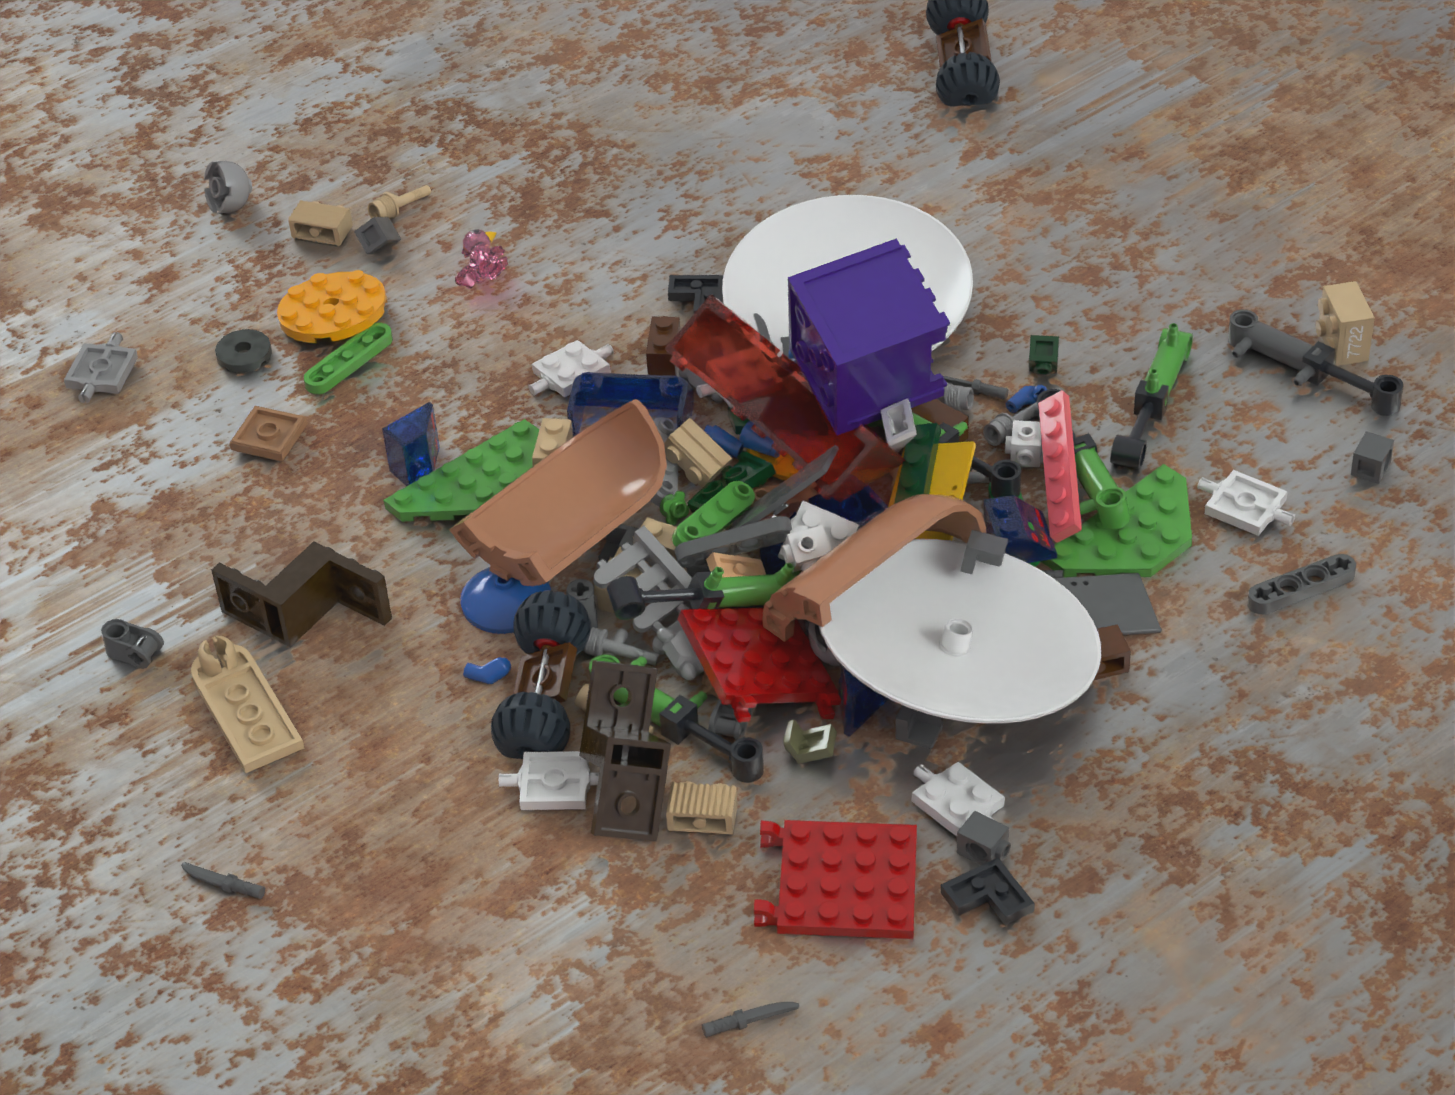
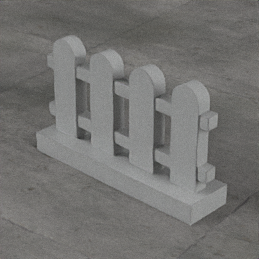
(663, 569)

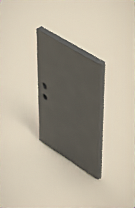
(777, 497)
(1115, 601)

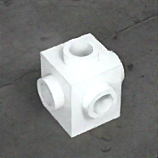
(1025, 443)
(805, 546)

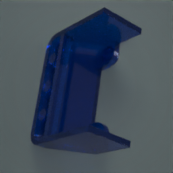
(619, 389)

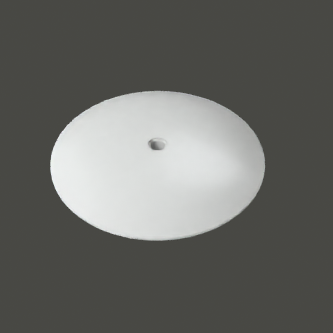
(833, 229)
(964, 643)

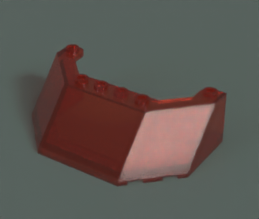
(777, 399)

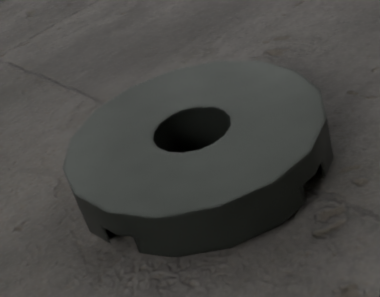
(230, 345)

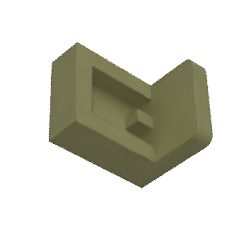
(810, 743)

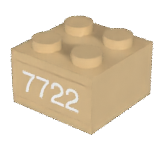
(1345, 322)

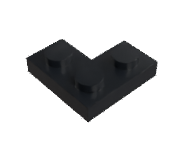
(695, 288)
(991, 885)

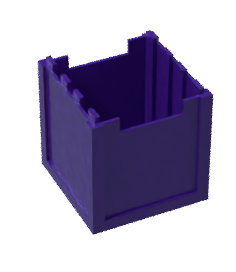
(865, 334)

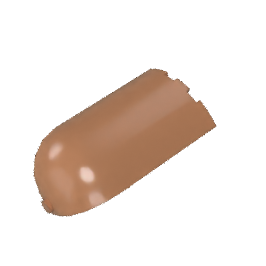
(568, 498)
(814, 589)

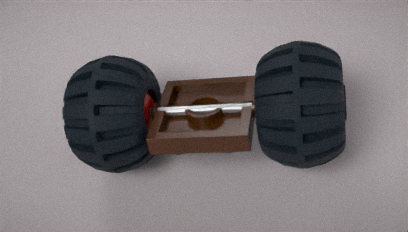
(963, 52)
(552, 633)

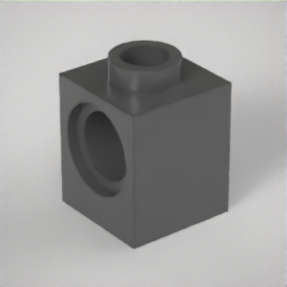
(1372, 457)
(983, 839)

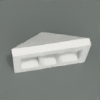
(898, 424)

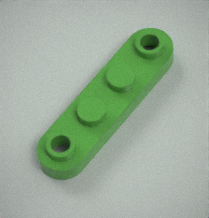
(347, 358)
(715, 513)

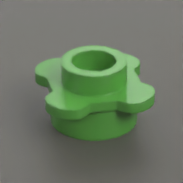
(674, 507)

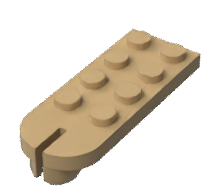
(243, 705)

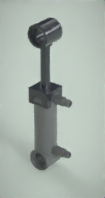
(1312, 361)

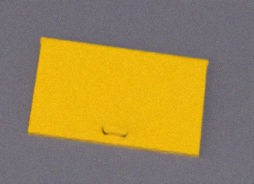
(949, 473)

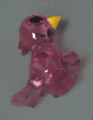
(483, 259)

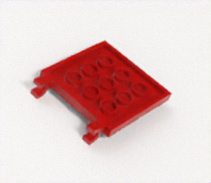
(755, 665)
(842, 879)

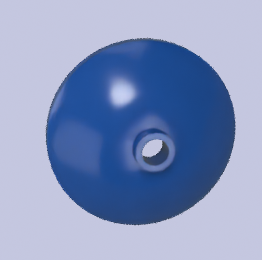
(493, 601)

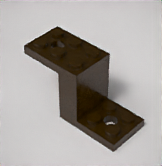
(302, 593)
(624, 750)

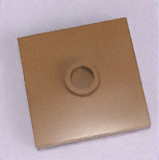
(268, 433)

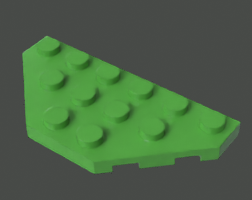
(468, 479)
(1150, 540)

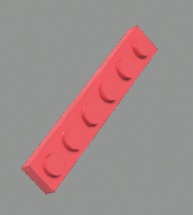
(1059, 467)

